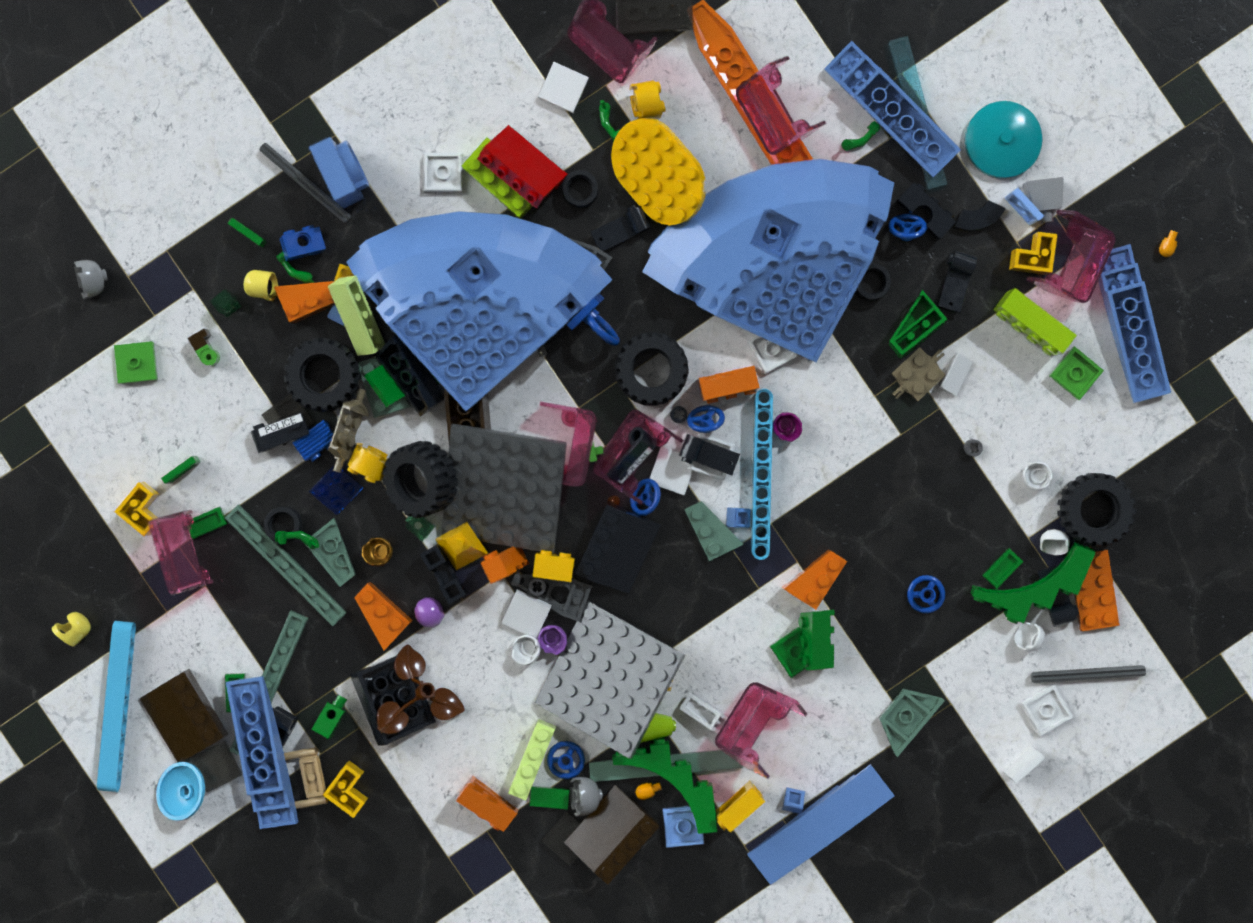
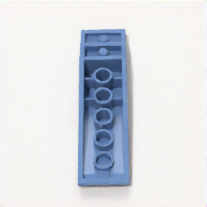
(892, 108)
(1133, 326)
(261, 753)
(820, 824)

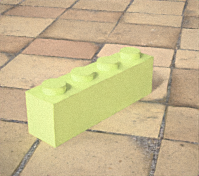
(356, 315)
(532, 759)

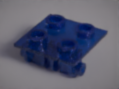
(336, 490)

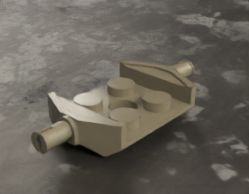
(346, 429)

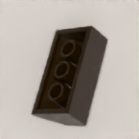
(476, 416)

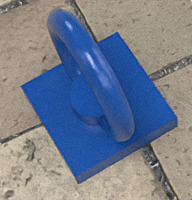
(590, 316)

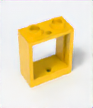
(739, 806)

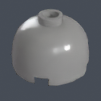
(90, 278)
(584, 796)

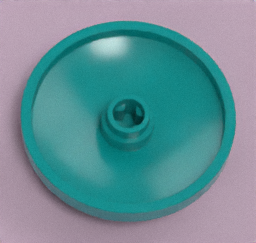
(1003, 139)

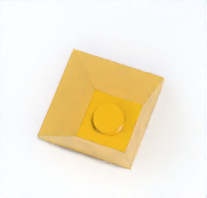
(461, 546)

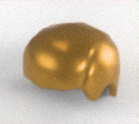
(377, 551)

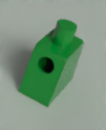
(324, 724)

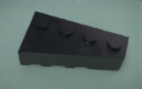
(410, 375)

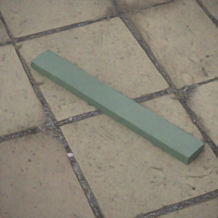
(285, 565)
(281, 657)
(699, 761)

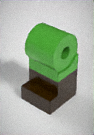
(203, 348)

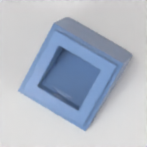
(334, 315)
(738, 517)
(793, 800)

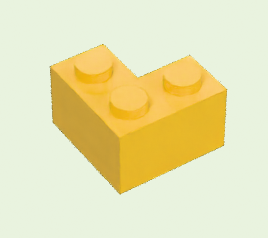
(1039, 258)
(135, 506)
(553, 566)
(342, 791)

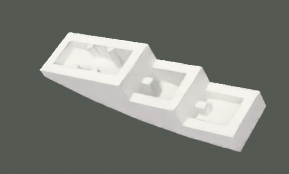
(703, 713)

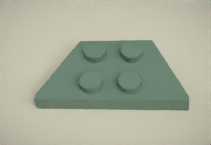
(907, 716)

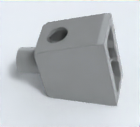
(1045, 195)

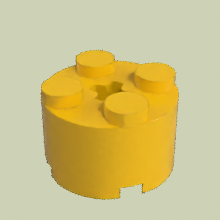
(646, 100)
(368, 462)

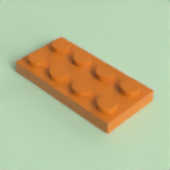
(1097, 596)

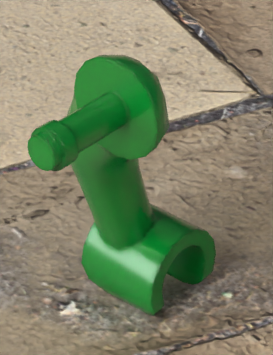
(604, 110)
(849, 144)
(299, 275)
(282, 536)

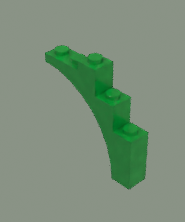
(1017, 602)
(679, 774)

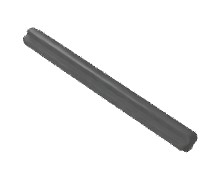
(305, 183)
(1090, 673)

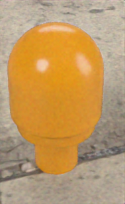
(1168, 245)
(647, 790)

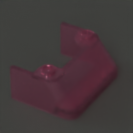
(605, 43)
(768, 112)
(1085, 261)
(584, 422)
(620, 445)
(177, 552)
(748, 721)

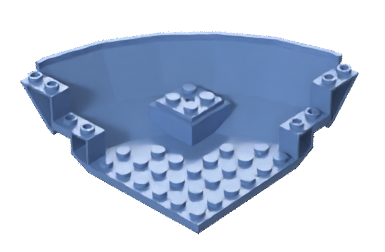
(786, 282)
(468, 324)

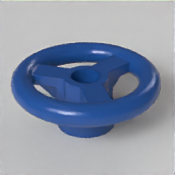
(907, 229)
(705, 421)
(648, 497)
(930, 600)
(572, 747)

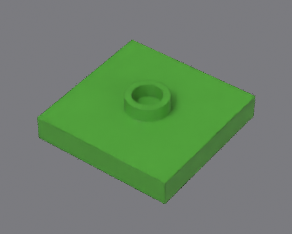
(135, 362)
(1076, 373)

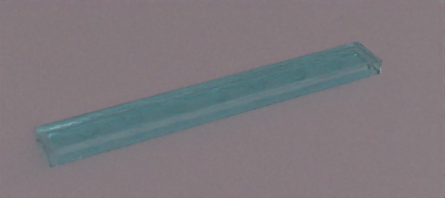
(911, 85)

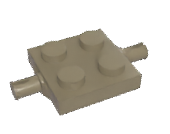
(918, 374)

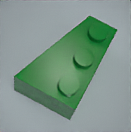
(918, 325)
(817, 639)

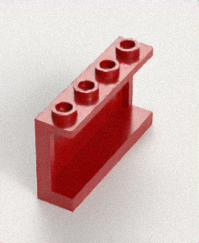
(521, 166)

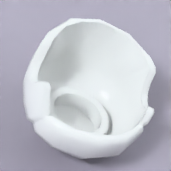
(1037, 476)
(1054, 542)
(1029, 637)
(525, 649)

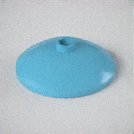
(180, 791)

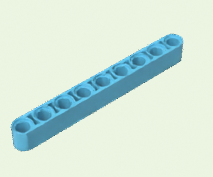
(765, 483)
(116, 706)

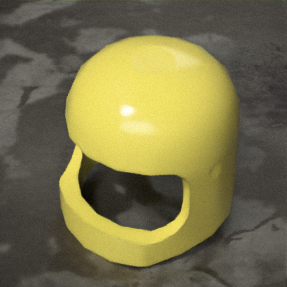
(257, 284)
(75, 629)

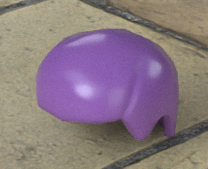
(429, 612)
(552, 639)

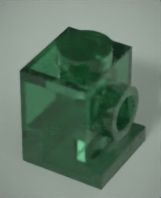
(225, 303)
(424, 531)

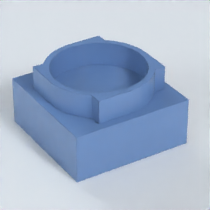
(340, 171)

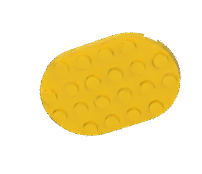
(658, 171)

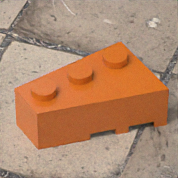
(304, 299)
(728, 384)
(503, 563)
(816, 579)
(382, 614)
(487, 804)

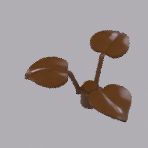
(444, 705)

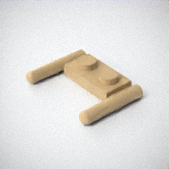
(311, 775)

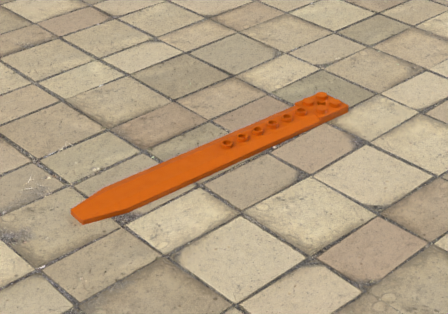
(732, 68)

